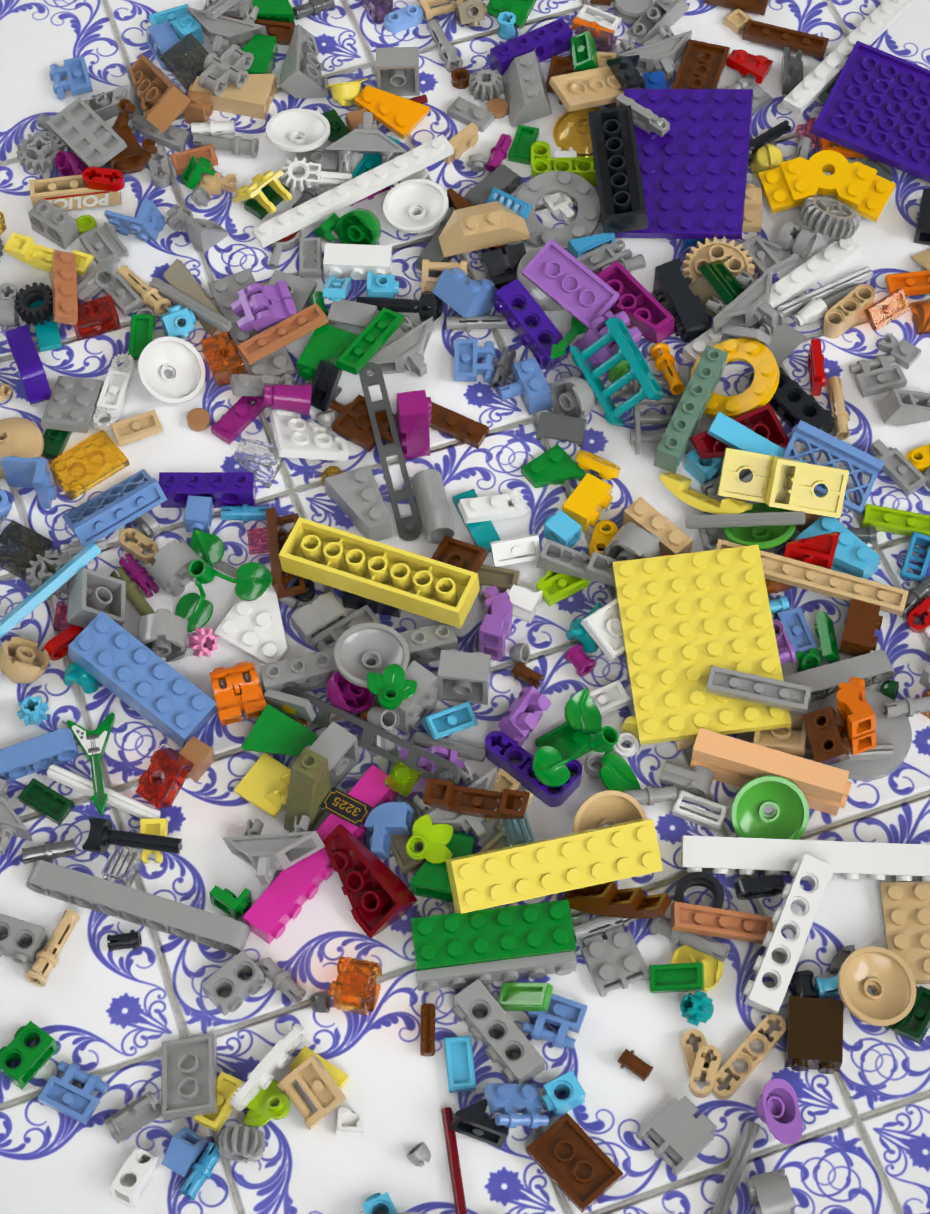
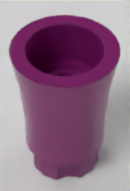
(288, 397)

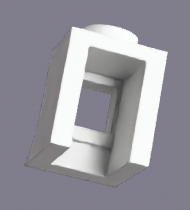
(525, 602)

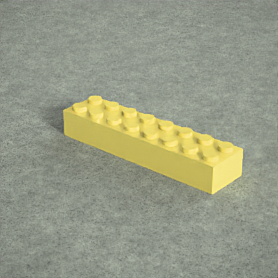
(380, 572)
(553, 865)

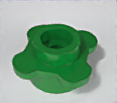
(812, 655)

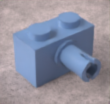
(530, 385)

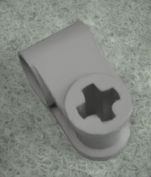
(8, 313)

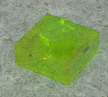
(402, 779)

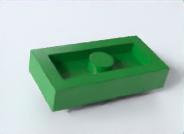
(825, 631)

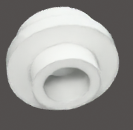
(626, 738)

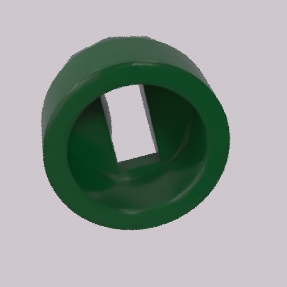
(890, 689)

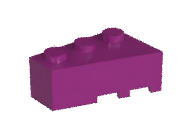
(413, 423)

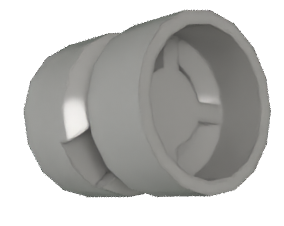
(795, 239)

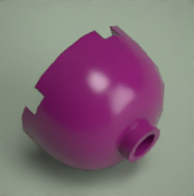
(347, 695)

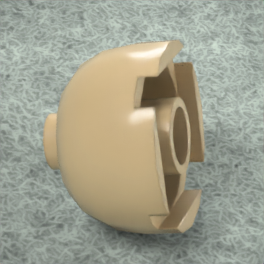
(22, 660)

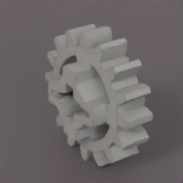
(39, 151)
(45, 568)

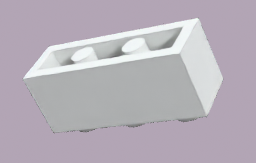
(356, 260)

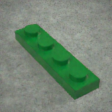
(369, 341)

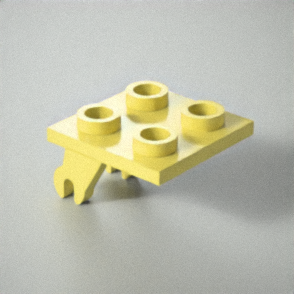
(259, 182)
(266, 785)

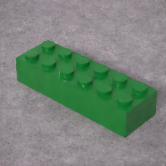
(492, 935)

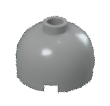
(572, 397)

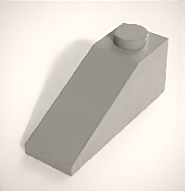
(904, 407)

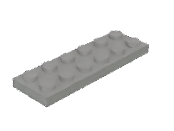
(224, 293)

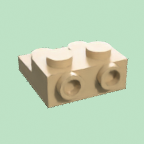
(752, 209)
(788, 740)

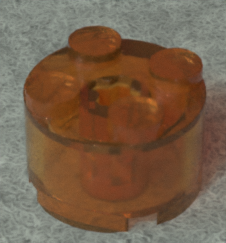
(356, 985)

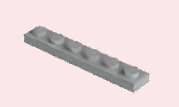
(487, 972)

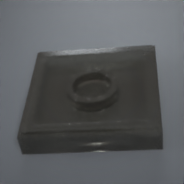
(185, 60)

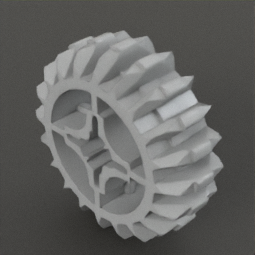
(829, 217)

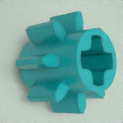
(697, 1007)

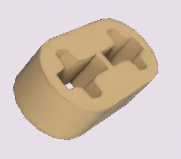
(142, 542)
(688, 1052)
(710, 1072)

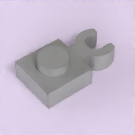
(903, 351)

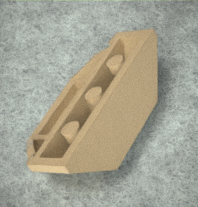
(481, 228)

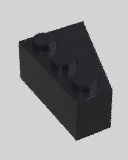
(676, 297)

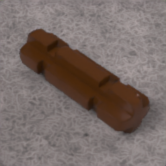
(427, 1035)

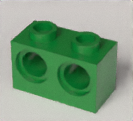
(31, 1057)

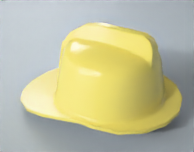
(346, 92)
(766, 158)

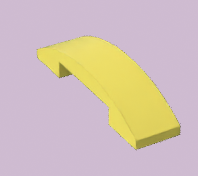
(40, 257)
(680, 487)

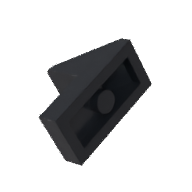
(626, 72)
(325, 385)
(473, 1123)

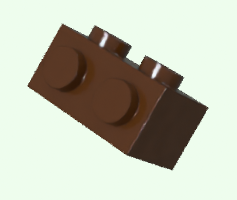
(860, 628)
(826, 736)

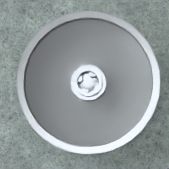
(888, 730)

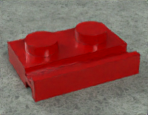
(816, 367)

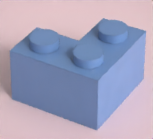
(465, 295)

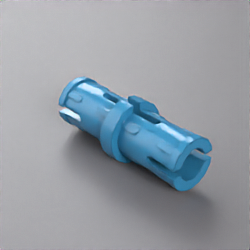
(243, 513)
(201, 1171)

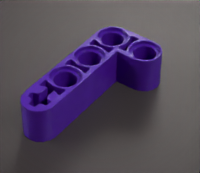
(28, 364)
(502, 750)

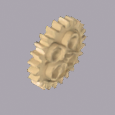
(705, 254)

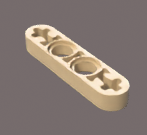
(750, 1058)

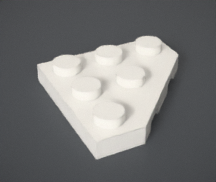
(305, 439)
(256, 628)

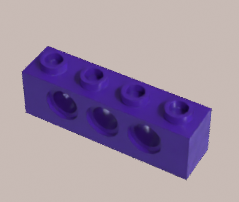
(545, 41)
(544, 330)
(223, 487)

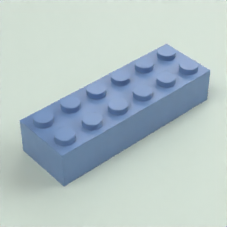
(141, 679)

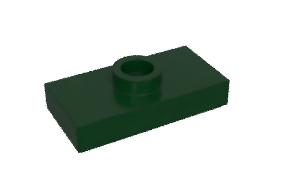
(337, 126)
(54, 443)
(46, 801)

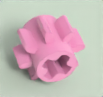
(203, 642)

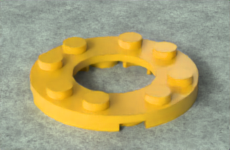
(762, 387)

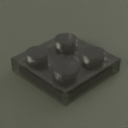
(20, 546)

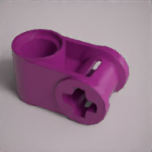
(69, 164)

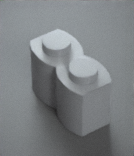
(317, 616)

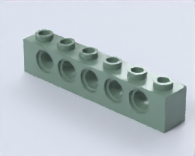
(690, 409)

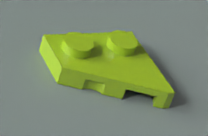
(559, 586)

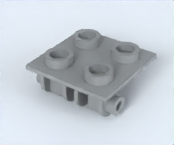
(784, 337)

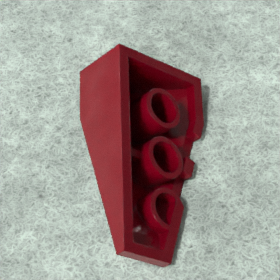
(760, 420)
(371, 887)

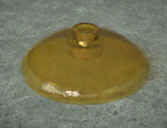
(572, 132)

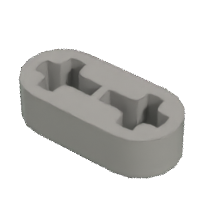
(161, 168)

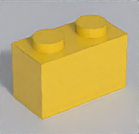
(588, 501)

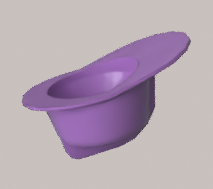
(780, 1111)

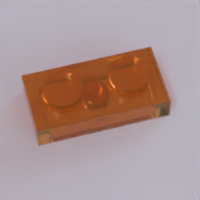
(887, 309)

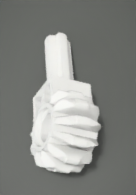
(311, 177)

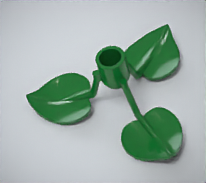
(251, 579)
(584, 715)

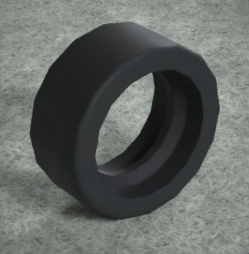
(704, 880)

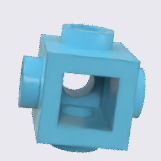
(170, 319)

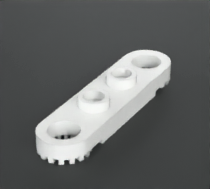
(114, 392)
(263, 1073)

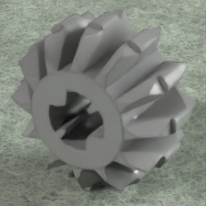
(486, 84)
(241, 1143)

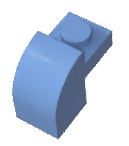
(385, 821)

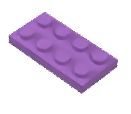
(570, 283)

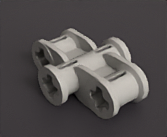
(225, 70)

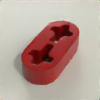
(103, 179)
(920, 610)
(58, 646)

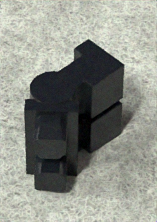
(497, 260)

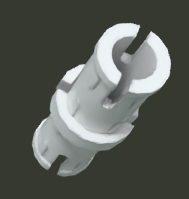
(213, 127)

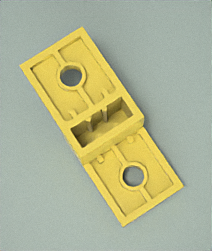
(783, 482)

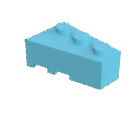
(851, 553)

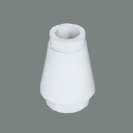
(812, 312)

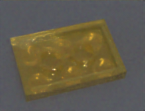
(87, 464)

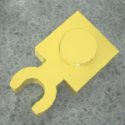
(153, 827)

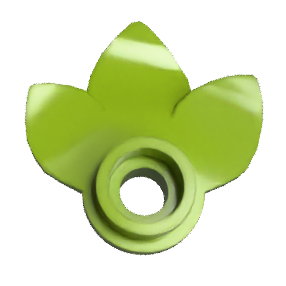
(433, 838)
(262, 1109)

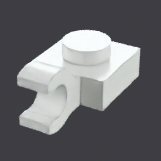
(560, 204)

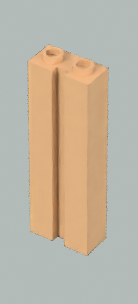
(741, 761)

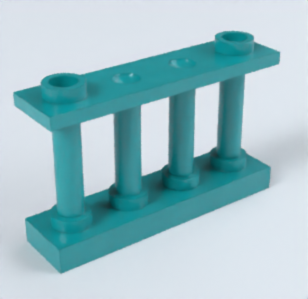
(638, 370)

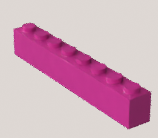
(300, 882)

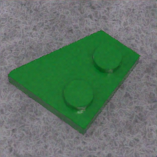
(551, 468)

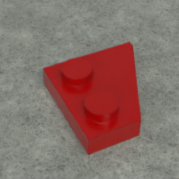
(748, 63)
(814, 550)

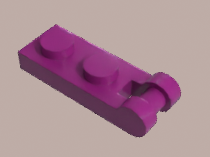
(237, 418)

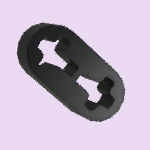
(759, 887)

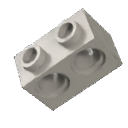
(53, 224)
(18, 933)
(228, 979)

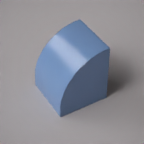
(183, 1151)

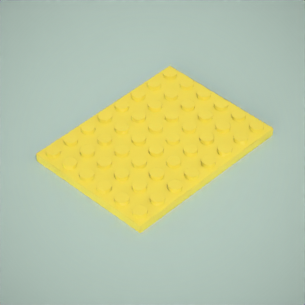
(682, 620)

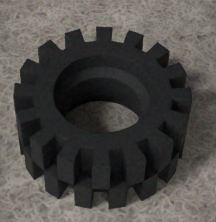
(31, 295)

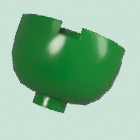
(359, 227)

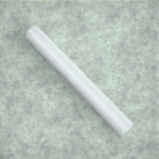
(115, 798)

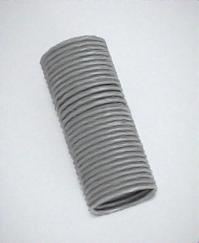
(433, 505)

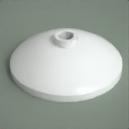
(298, 130)
(415, 205)
(180, 361)

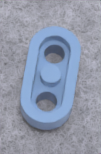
(403, 19)

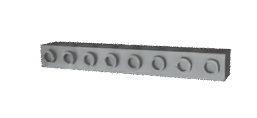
(314, 669)

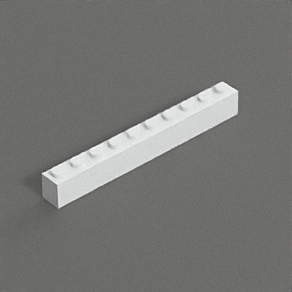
(780, 855)

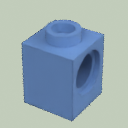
(198, 514)

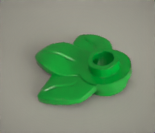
(391, 683)

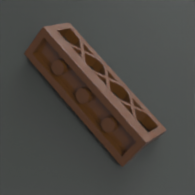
(276, 543)

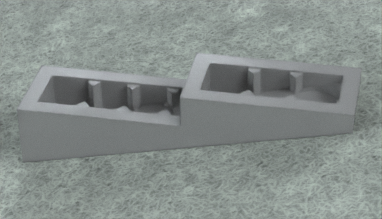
(576, 564)

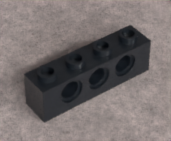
(794, 404)

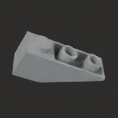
(657, 15)
(107, 103)

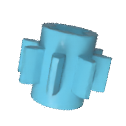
(32, 710)

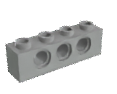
(478, 998)

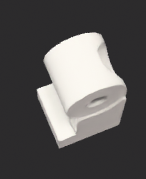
(133, 1176)

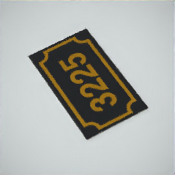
(345, 806)

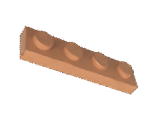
(64, 287)
(282, 333)
(719, 922)

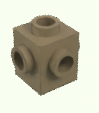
(465, 17)

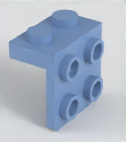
(144, 226)
(31, 474)

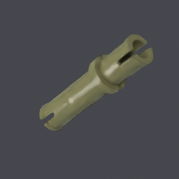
(133, 594)

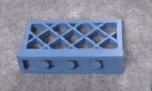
(841, 452)
(121, 510)

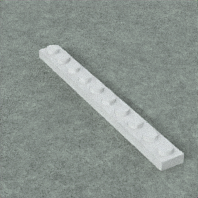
(830, 68)
(352, 191)
(788, 288)

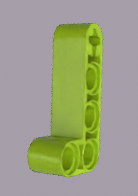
(543, 162)

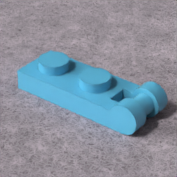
(337, 288)

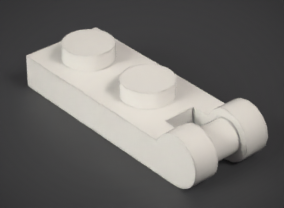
(492, 507)

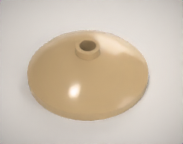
(20, 439)
(607, 808)
(887, 977)

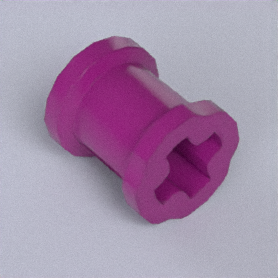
(580, 660)

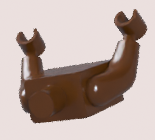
(132, 158)

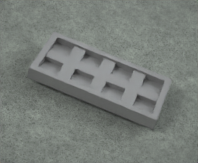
(86, 134)

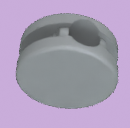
(631, 9)

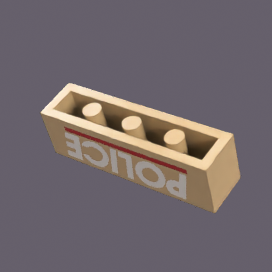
(71, 194)

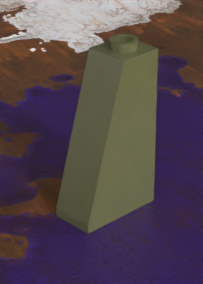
(307, 788)

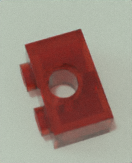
(96, 318)
(175, 769)

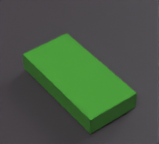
(525, 996)

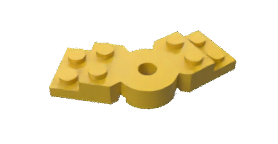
(849, 183)

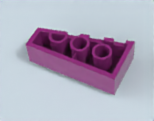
(640, 306)

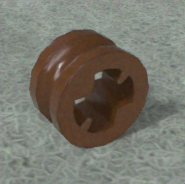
(460, 78)

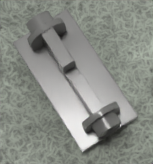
(134, 1117)

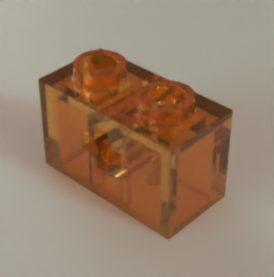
(222, 358)

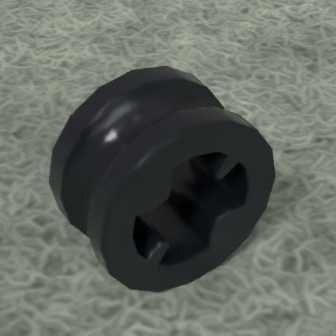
(308, 596)

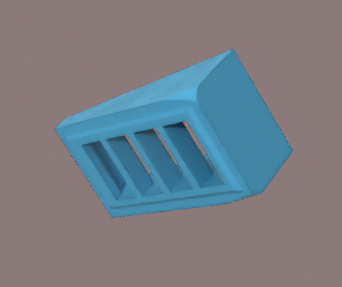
(501, 196)
(583, 245)
(922, 540)

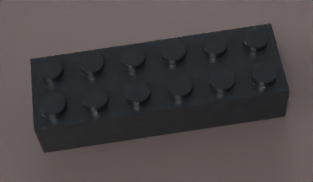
(617, 170)

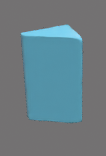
(449, 721)

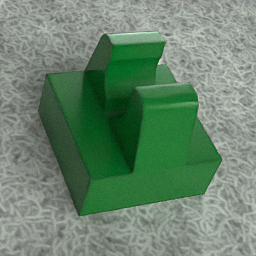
(326, 227)

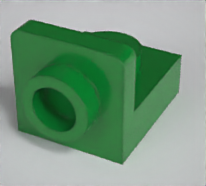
(193, 172)
(229, 904)

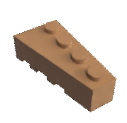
(158, 93)

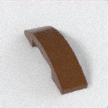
(474, 801)

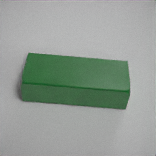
(584, 51)

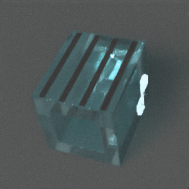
(516, 831)

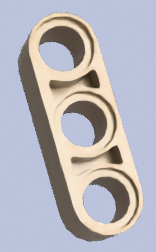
(848, 311)

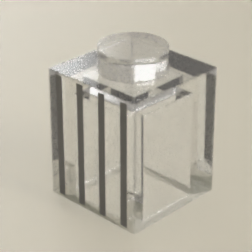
(122, 866)

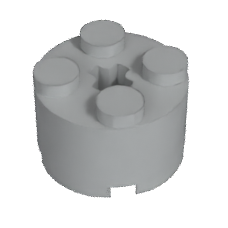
(632, 543)
(172, 566)
(164, 634)
(771, 1193)

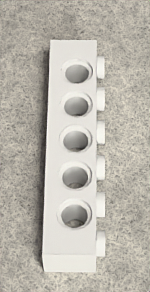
(818, 875)

